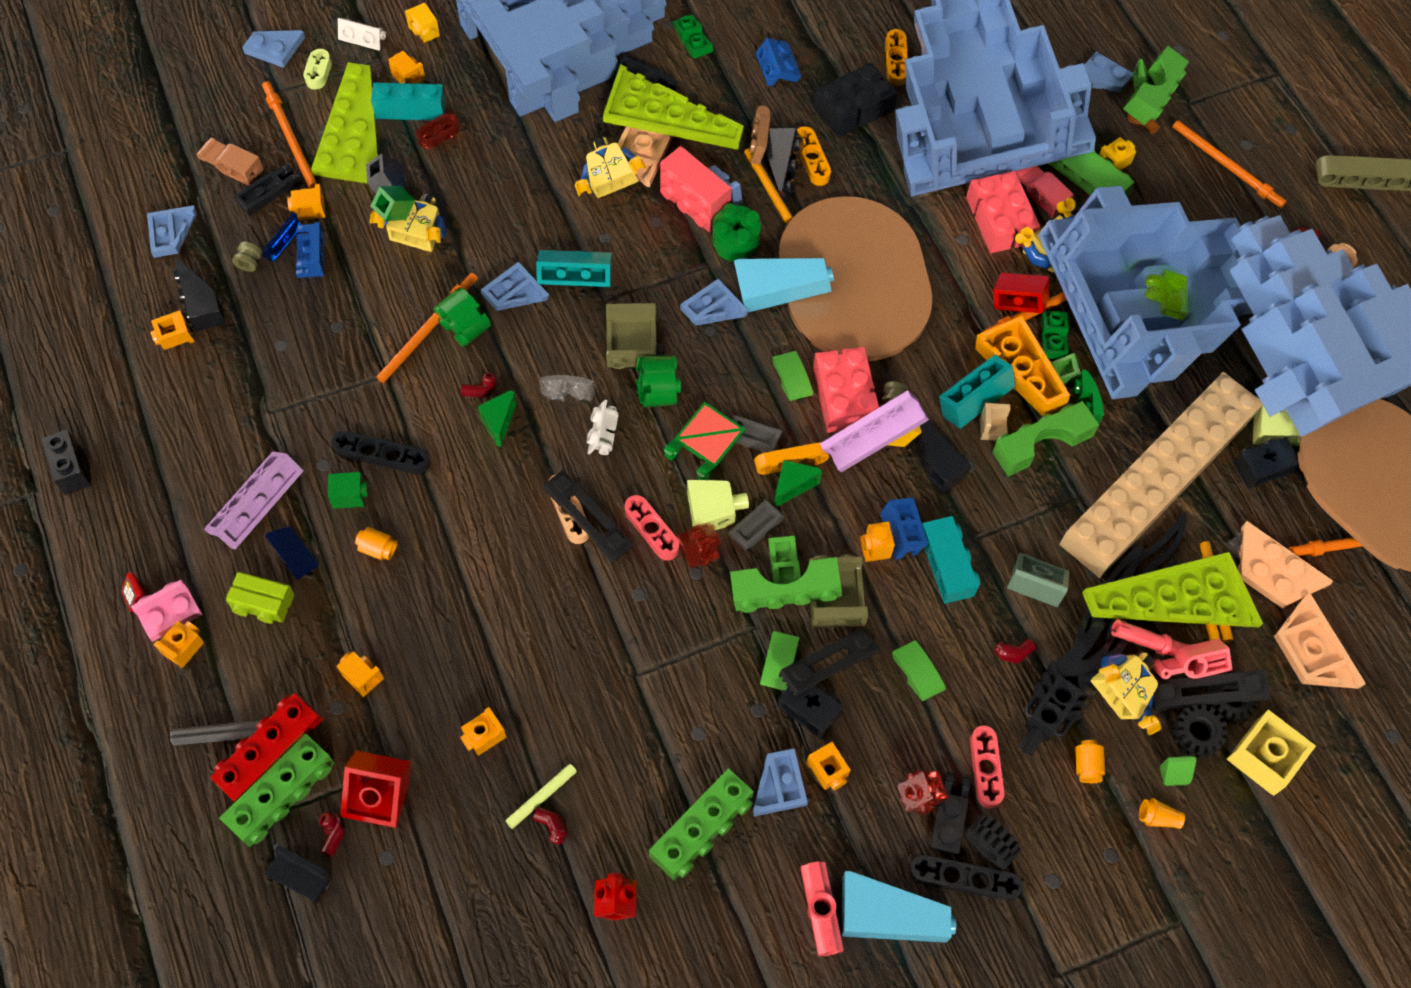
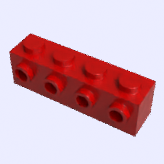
(266, 746)

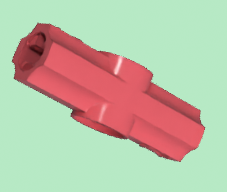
(826, 926)

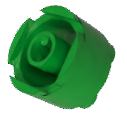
(736, 232)
(461, 315)
(657, 380)

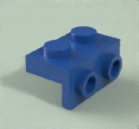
(777, 61)

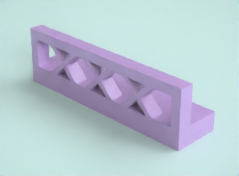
(875, 430)
(254, 499)

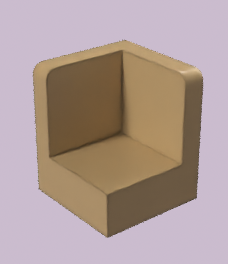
(993, 421)

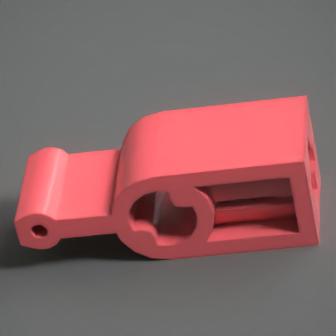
(1044, 189)
(1206, 657)

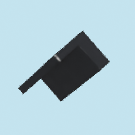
(298, 874)

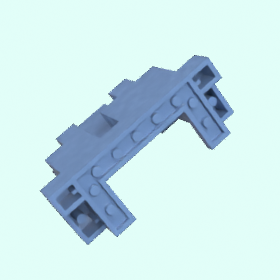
(558, 44)
(987, 98)
(1103, 273)
(1319, 325)

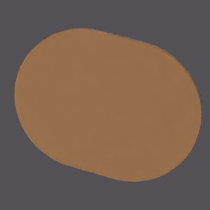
(878, 272)
(1363, 477)

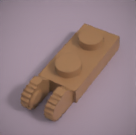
(759, 132)

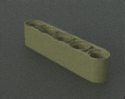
(1364, 172)

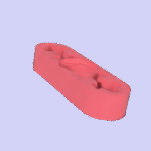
(651, 516)
(994, 757)

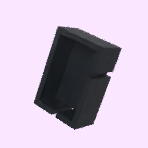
(858, 90)

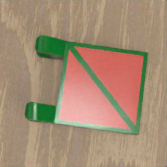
(708, 437)

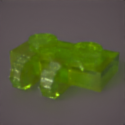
(1170, 291)

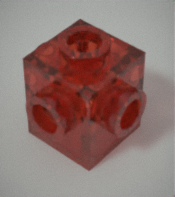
(699, 545)
(922, 792)

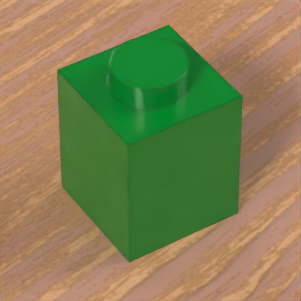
(392, 203)
(347, 490)

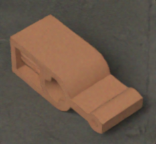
(232, 161)

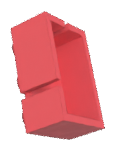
(693, 187)
(1001, 211)
(844, 387)

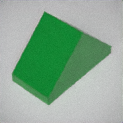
(497, 415)
(795, 480)

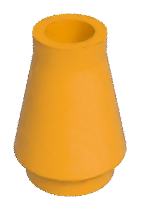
(1160, 815)

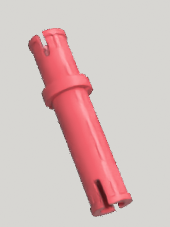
(1162, 644)

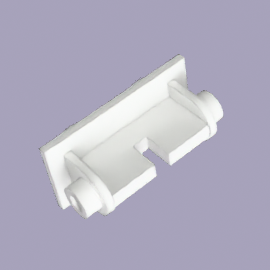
(360, 33)
(598, 437)

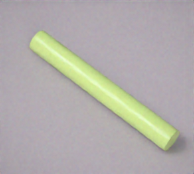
(540, 796)

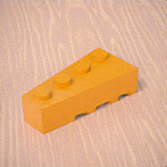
(1032, 370)

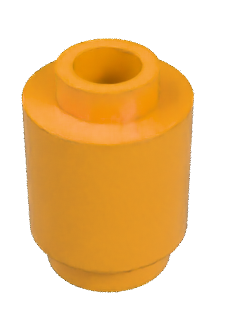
(376, 543)
(1090, 761)

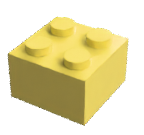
(1271, 752)

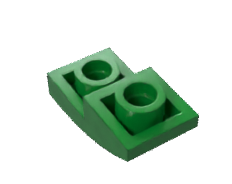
(692, 37)
(1054, 334)
(1088, 393)

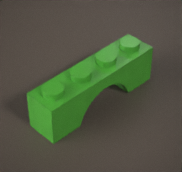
(1166, 74)
(1070, 425)
(818, 583)

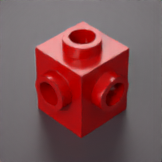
(615, 897)

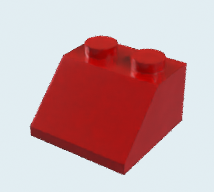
(374, 788)

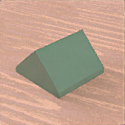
(1039, 580)

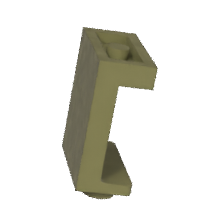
(630, 333)
(848, 609)

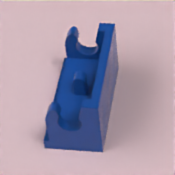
(310, 251)
(905, 527)

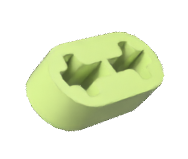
(313, 68)

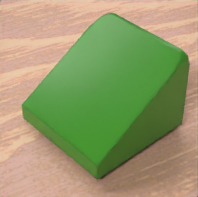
(1140, 74)
(1068, 368)
(1178, 770)

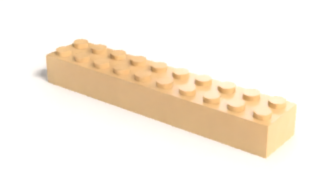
(1160, 475)

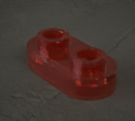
(435, 131)

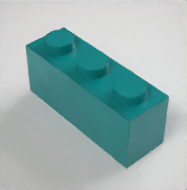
(408, 101)
(574, 268)
(981, 386)
(950, 560)

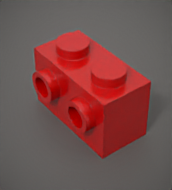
(1021, 292)

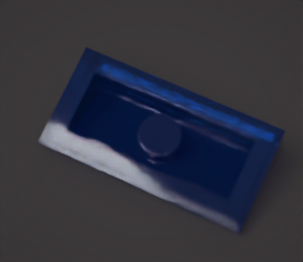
(281, 238)
(292, 551)

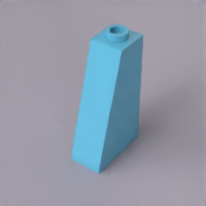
(781, 281)
(888, 912)

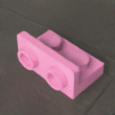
(165, 608)

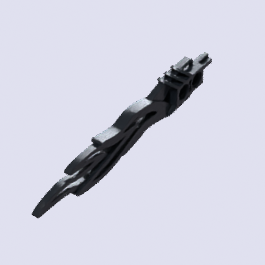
(1072, 667)

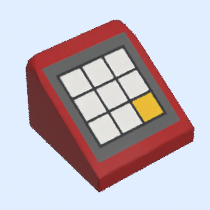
(132, 590)

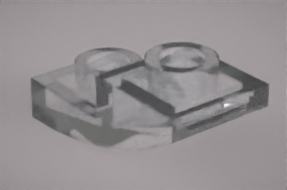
(560, 385)

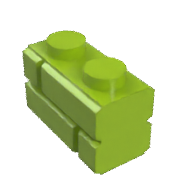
(259, 597)

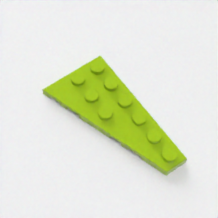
(663, 111)
(350, 130)
(1185, 593)

